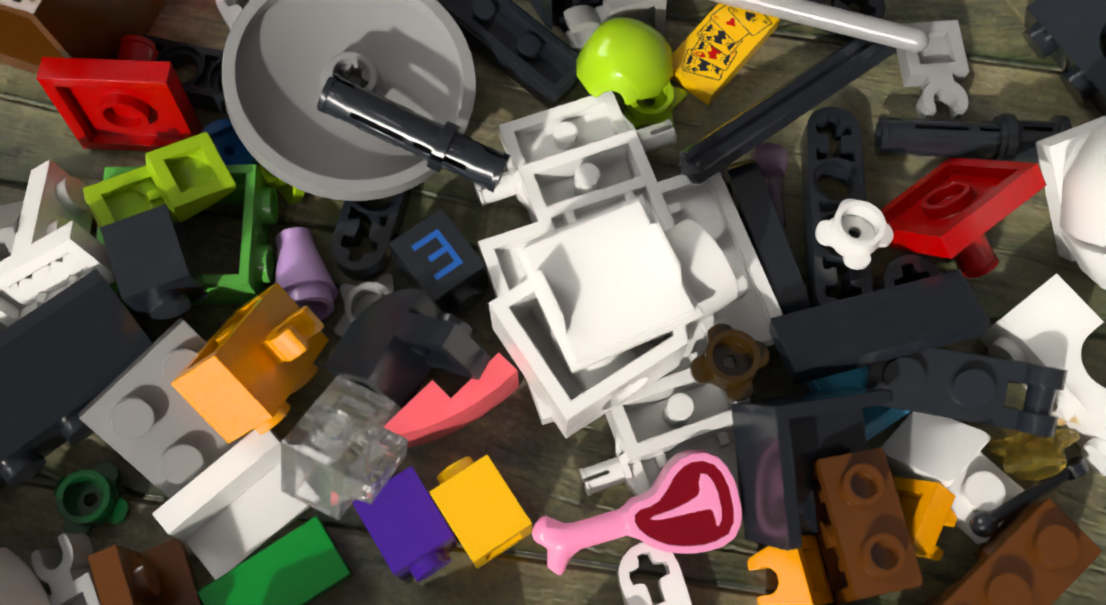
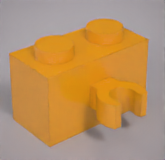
(253, 365)

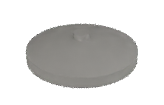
(290, 48)

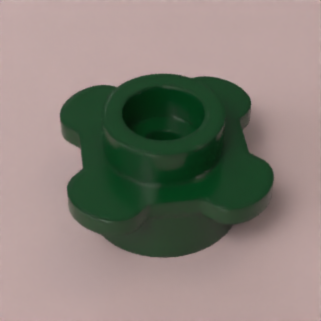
(74, 490)

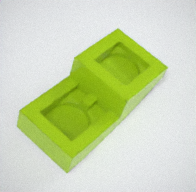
(182, 175)

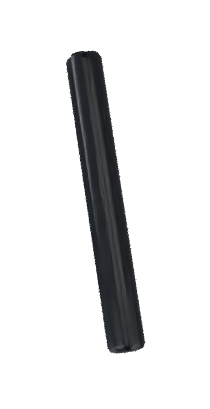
(779, 109)

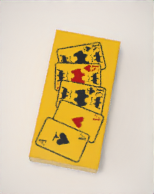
(719, 49)

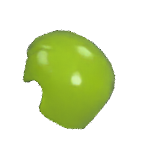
(625, 59)

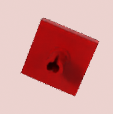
(121, 101)
(955, 207)

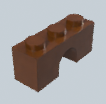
(1025, 561)

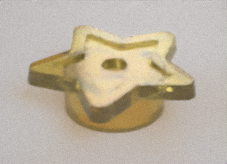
(1034, 455)

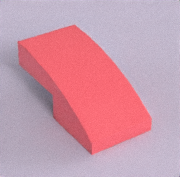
(436, 415)

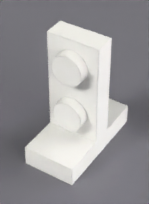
(50, 244)

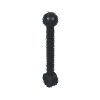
(986, 523)

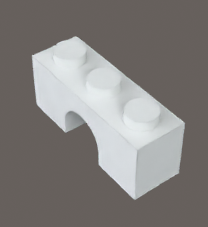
(1050, 332)

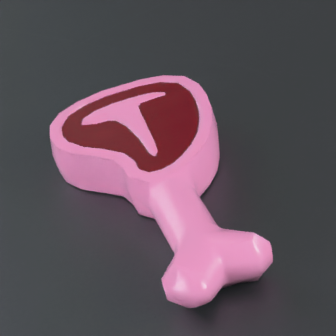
(685, 511)

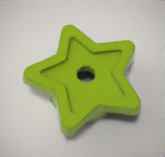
(664, 103)

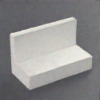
(233, 505)

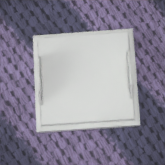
(608, 283)

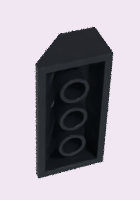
(55, 367)

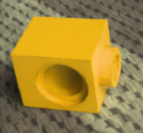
(480, 509)

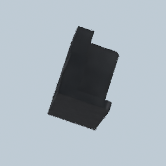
(775, 454)

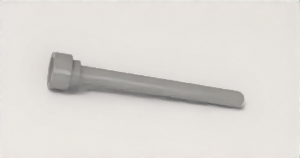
(838, 21)

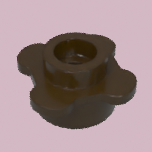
(724, 343)

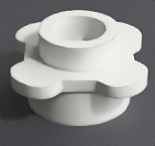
(861, 218)

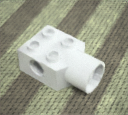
(593, 391)

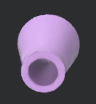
(303, 272)

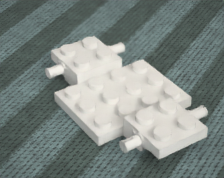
(586, 161)

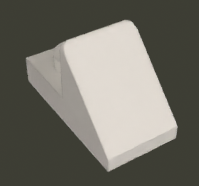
(950, 454)

